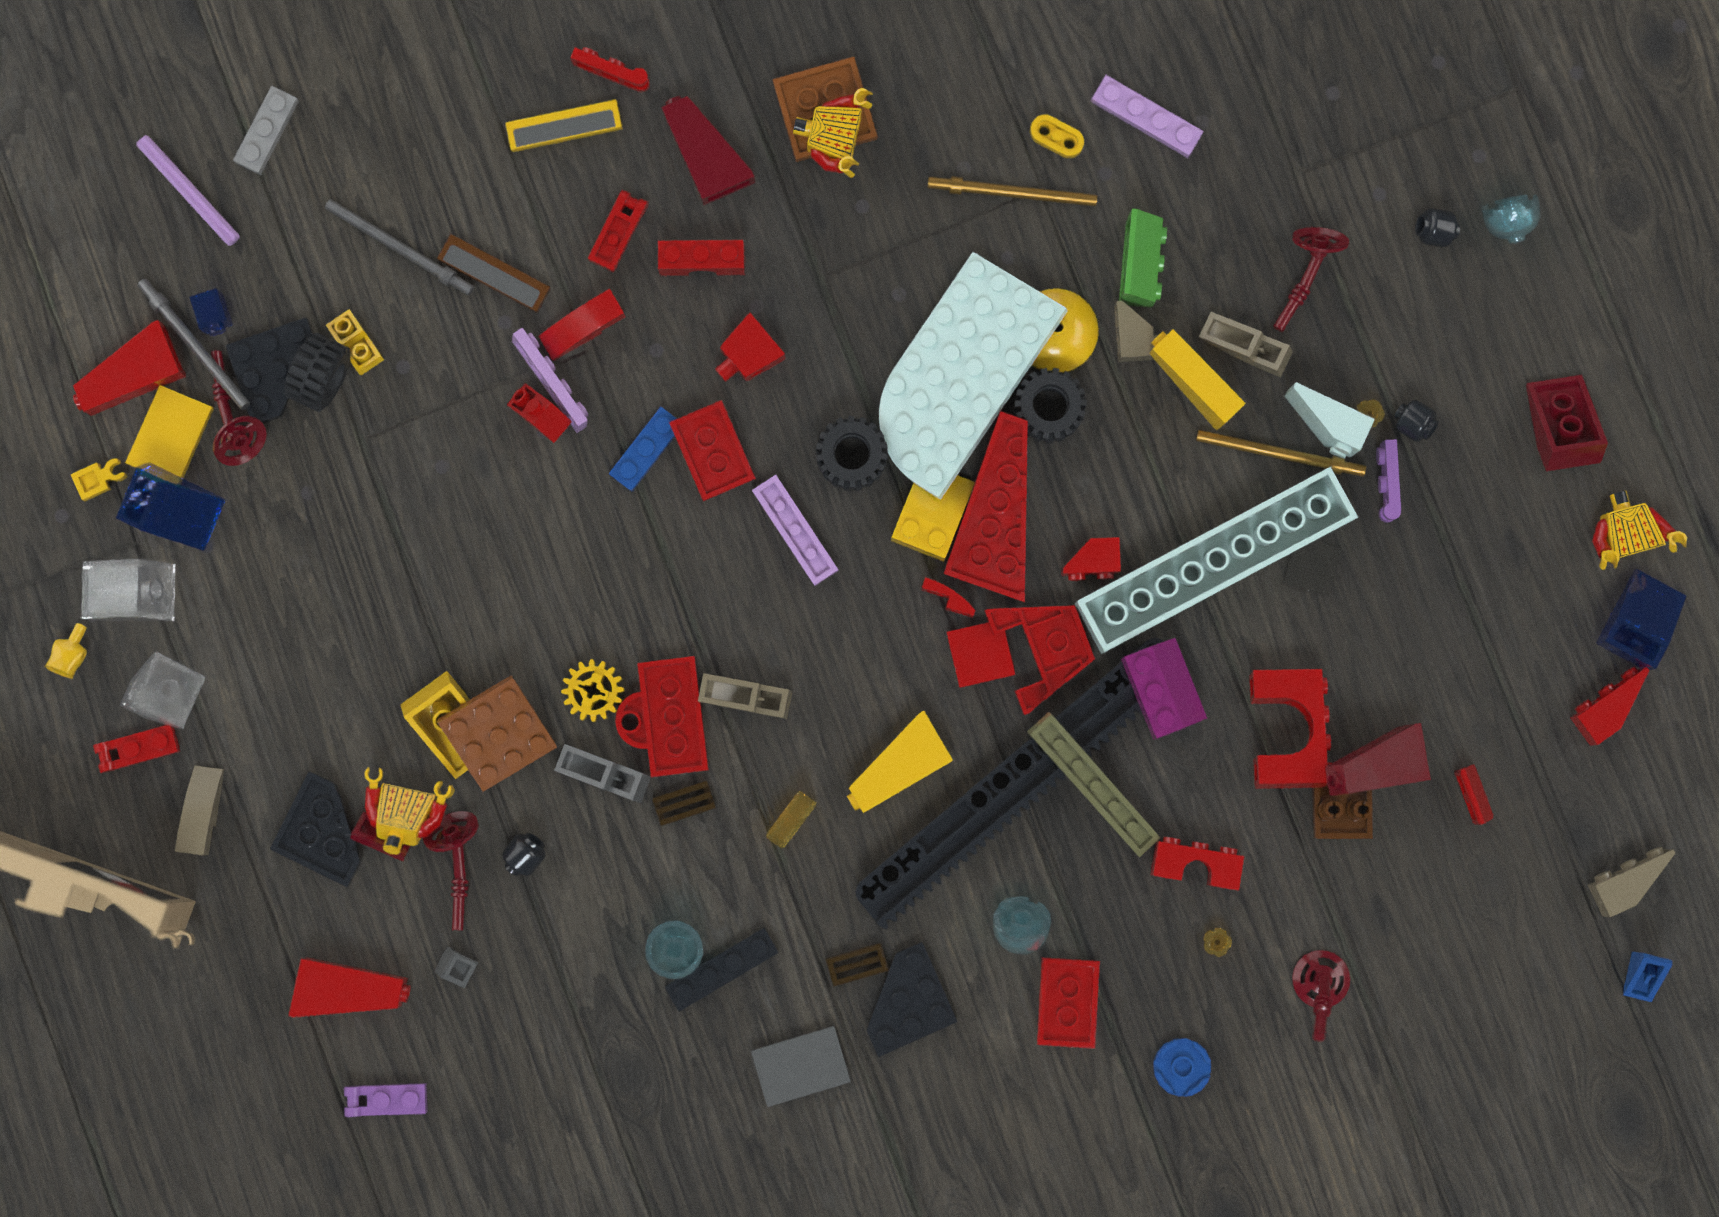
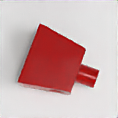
(749, 351)

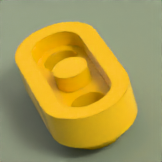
(1058, 134)

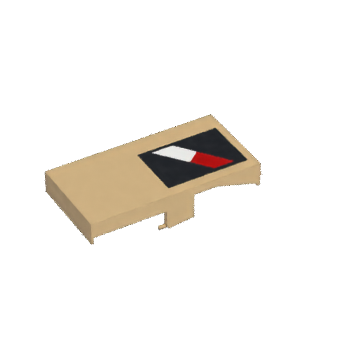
(79, 885)

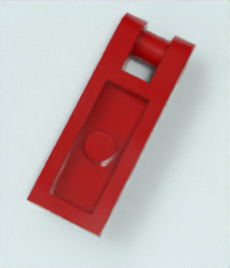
(611, 70)
(617, 231)
(137, 748)

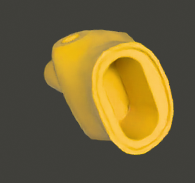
(68, 653)

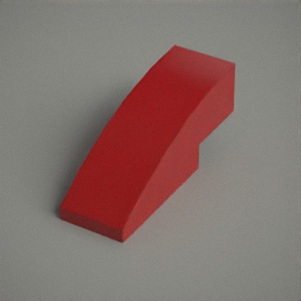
(582, 325)

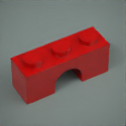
(686, 256)
(1223, 866)

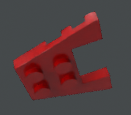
(1055, 642)

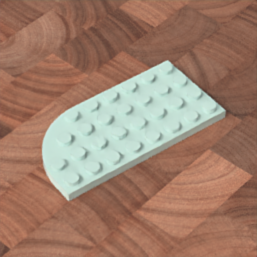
(962, 371)

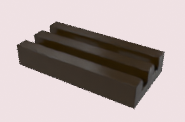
(661, 810)
(880, 957)

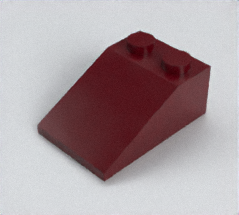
(1565, 423)

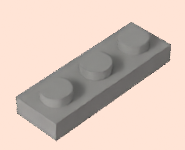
(266, 130)

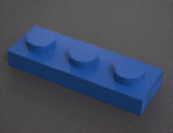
(644, 450)

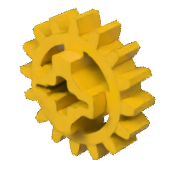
(587, 703)

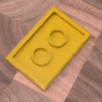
(170, 432)

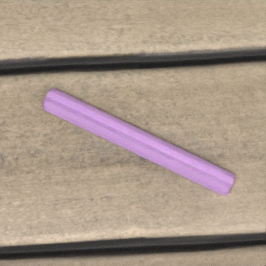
(188, 190)

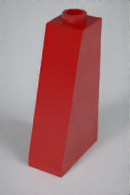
(130, 371)
(340, 988)

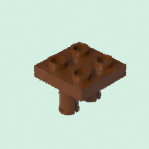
(1342, 815)

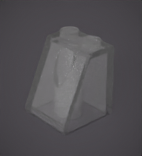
(128, 590)

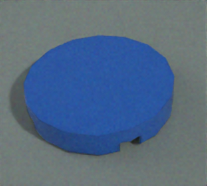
(1182, 1067)

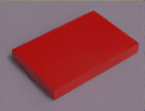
(712, 450)
(1068, 1002)

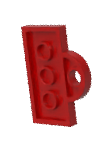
(667, 717)

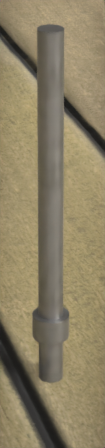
(445, 274)
(161, 305)

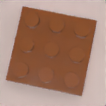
(810, 88)
(497, 733)

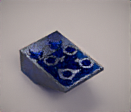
(170, 507)
(1643, 621)

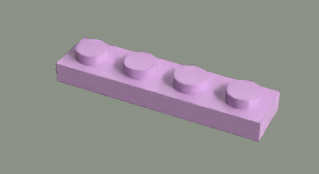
(1146, 116)
(544, 370)
(795, 530)

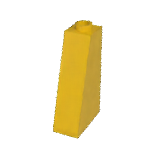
(1196, 379)
(904, 762)

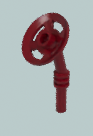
(1318, 249)
(234, 434)
(453, 840)
(1321, 984)

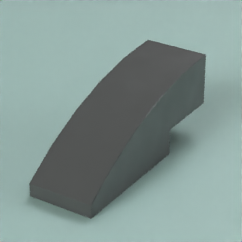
(602, 773)

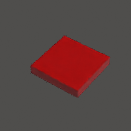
(979, 655)

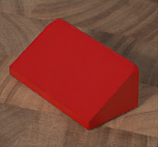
(1474, 794)

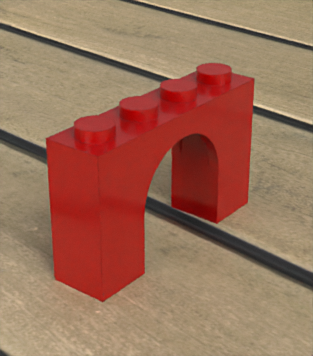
(1305, 692)

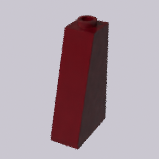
(707, 155)
(1385, 762)

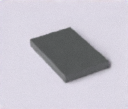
(800, 1066)

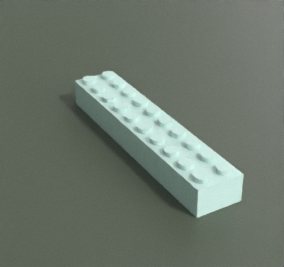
(1215, 560)

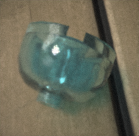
(1512, 217)
(1021, 925)
(674, 949)

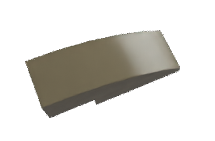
(1246, 344)
(745, 696)
(199, 811)

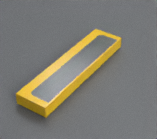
(563, 125)

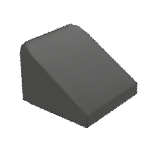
(455, 967)

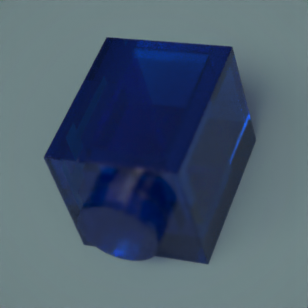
(211, 312)

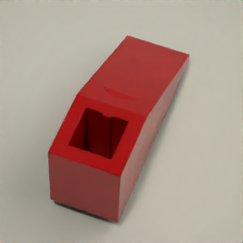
(1608, 712)

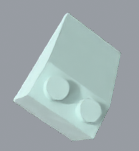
(1332, 422)

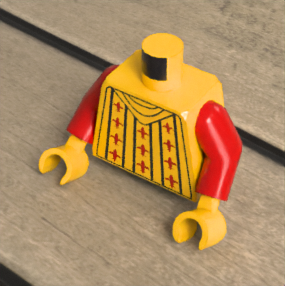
(834, 131)
(1632, 531)
(403, 813)

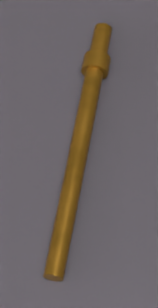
(957, 185)
(1336, 463)

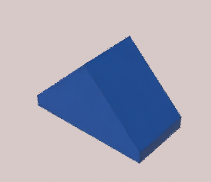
(1645, 975)

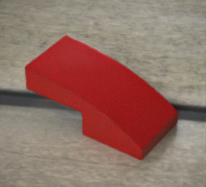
(955, 603)

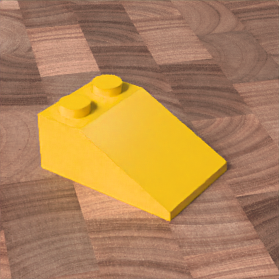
(929, 522)
(428, 706)

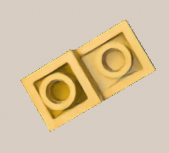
(351, 334)

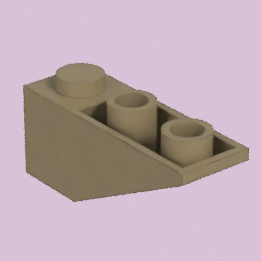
(1627, 886)

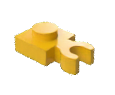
(94, 480)

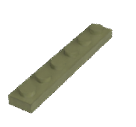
(1093, 784)

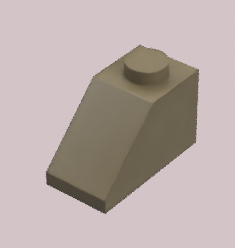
(1132, 334)

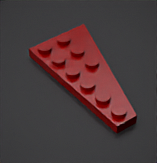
(993, 529)

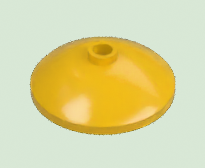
(1076, 340)

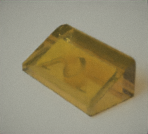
(791, 819)

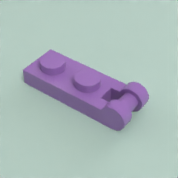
(1389, 481)
(386, 1099)

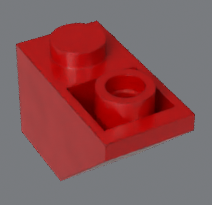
(539, 412)
(1097, 558)

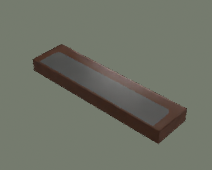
(494, 273)

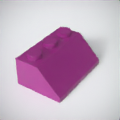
(1164, 688)

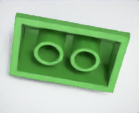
(1142, 259)

